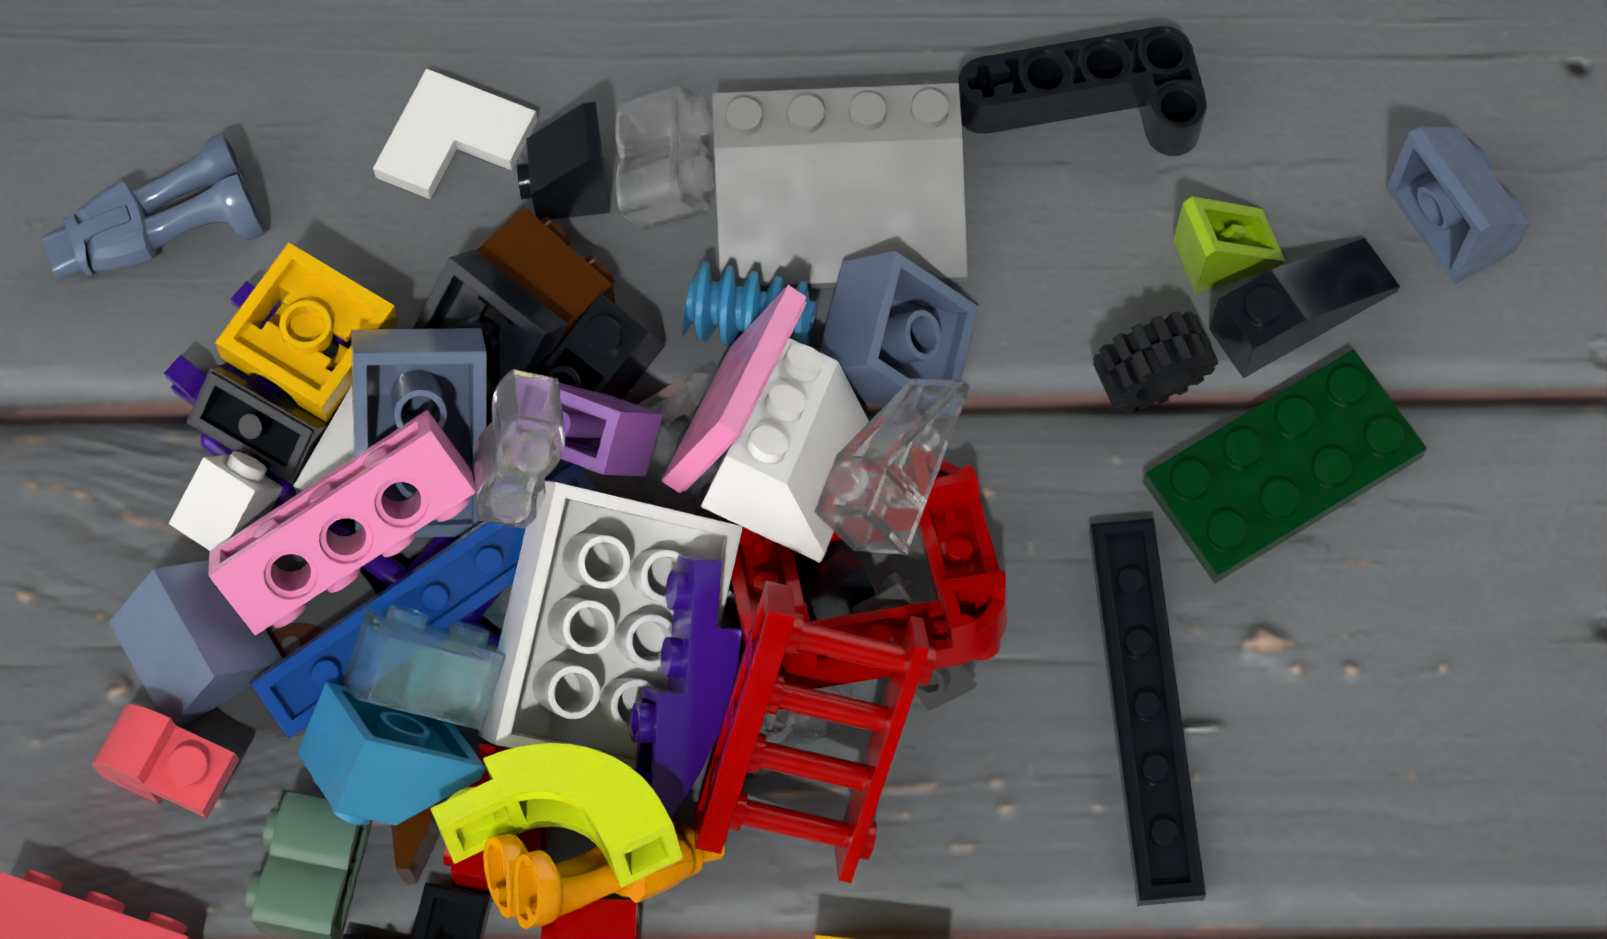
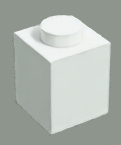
(224, 498)

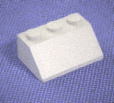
(787, 451)

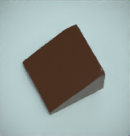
(414, 844)

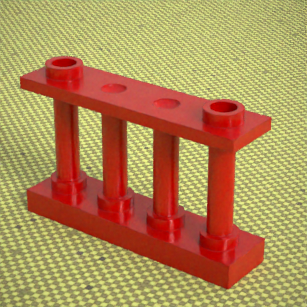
(762, 690)

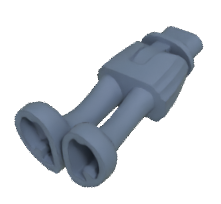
(114, 224)

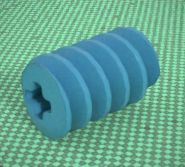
(737, 307)

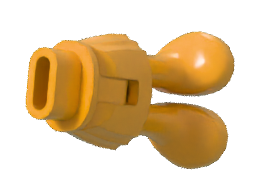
(541, 891)

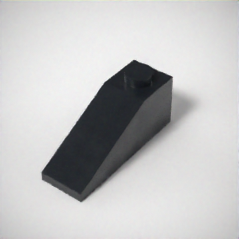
(1298, 303)

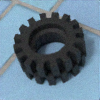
(1155, 361)

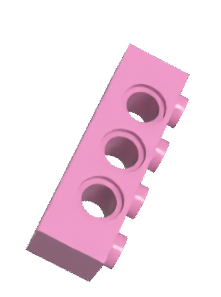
(412, 454)

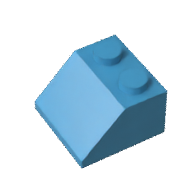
(383, 759)

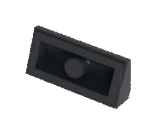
(256, 420)

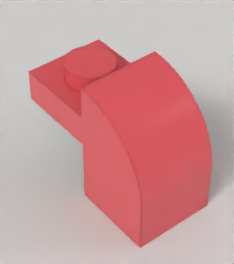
(164, 761)

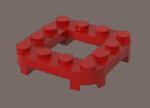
(963, 570)

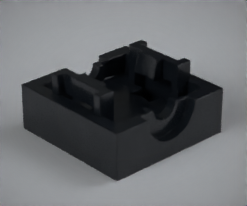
(461, 300)

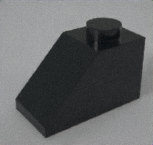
(566, 167)

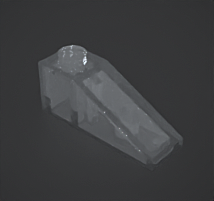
(890, 467)

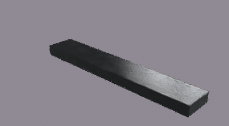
(1146, 713)

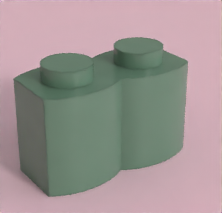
(308, 870)

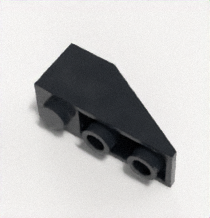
(603, 351)

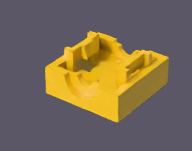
(291, 344)

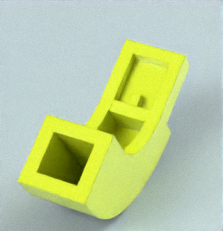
(568, 790)

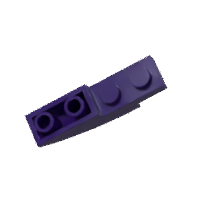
(681, 722)

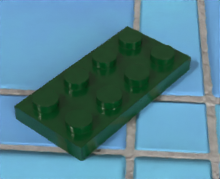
(1284, 465)

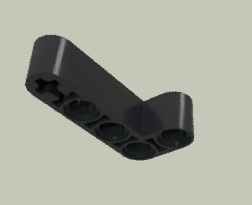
(1082, 94)

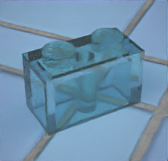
(424, 667)

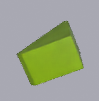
(1224, 242)

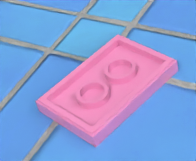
(735, 390)

